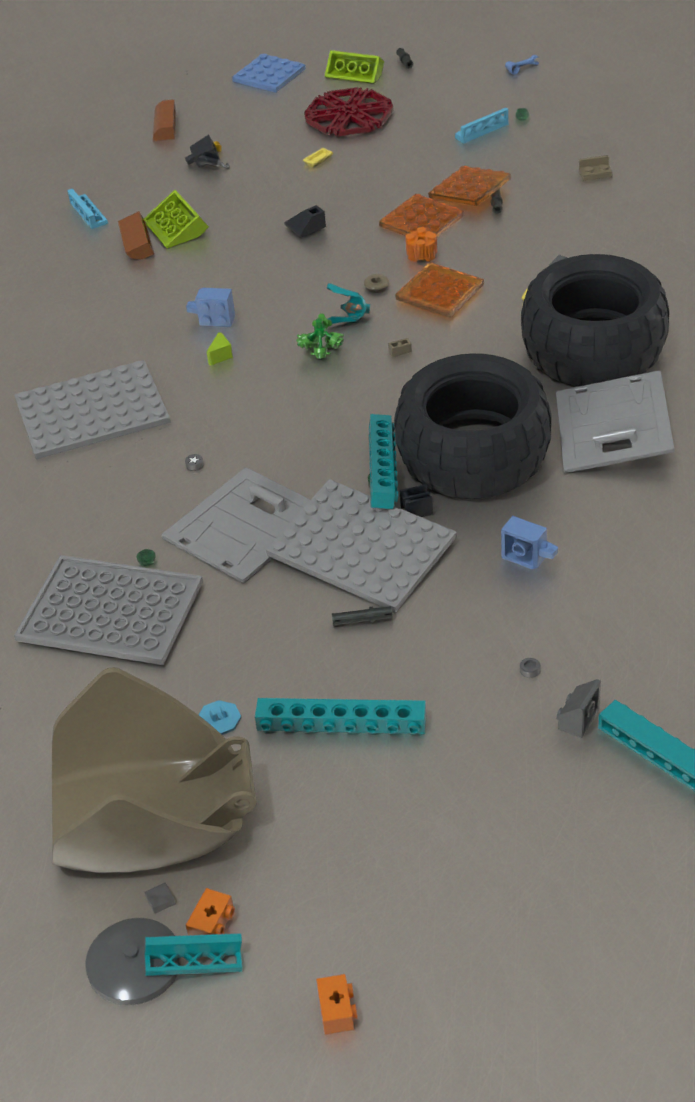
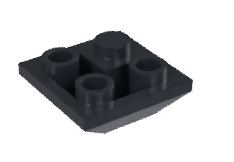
(307, 221)

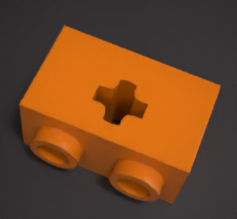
(210, 914)
(335, 1004)

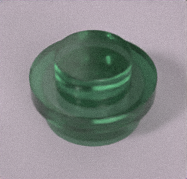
(522, 114)
(146, 557)

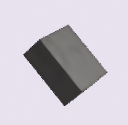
(160, 898)

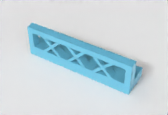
(483, 126)
(84, 210)

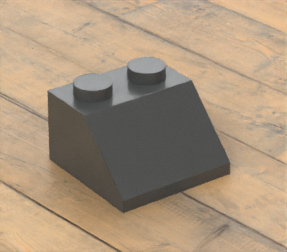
(580, 708)

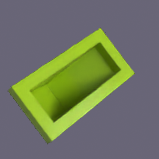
(219, 350)

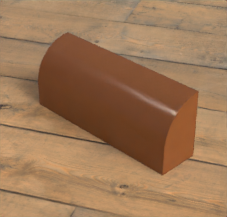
(164, 120)
(135, 236)

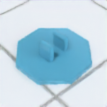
(221, 715)

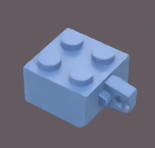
(213, 307)
(526, 543)

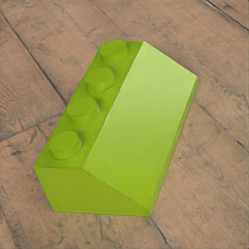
(354, 66)

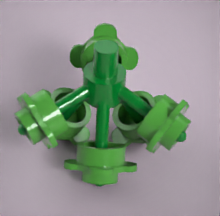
(311, 339)

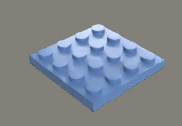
(269, 73)

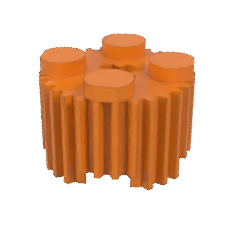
(421, 245)

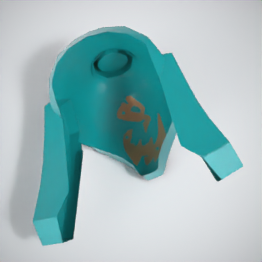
(354, 307)

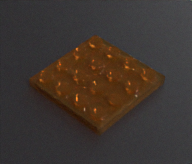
(469, 185)
(421, 212)
(439, 289)

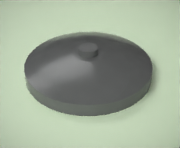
(118, 962)

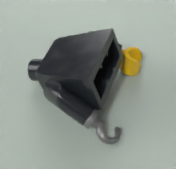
(205, 153)

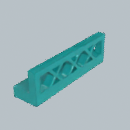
(189, 947)

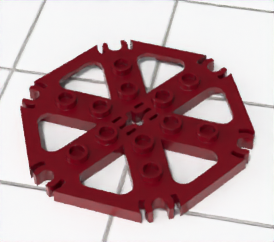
(352, 110)

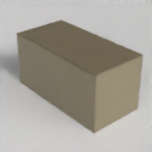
(399, 347)

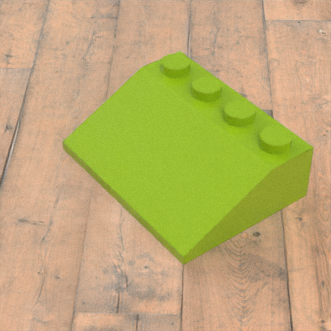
(175, 221)

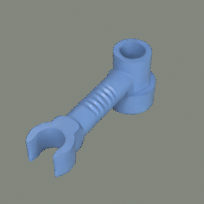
(514, 67)

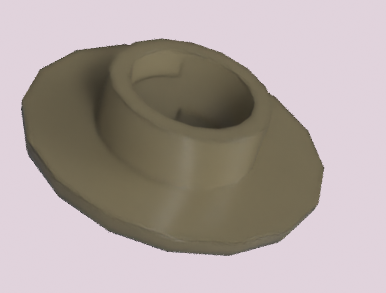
(376, 282)

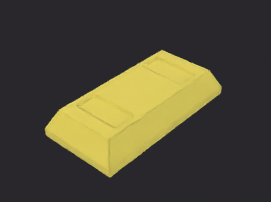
(318, 157)

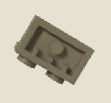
(594, 168)

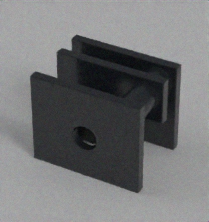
(417, 500)

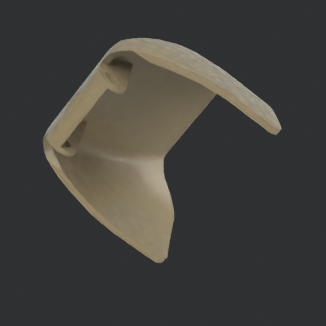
(142, 779)

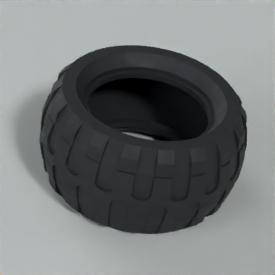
(601, 289)
(480, 460)

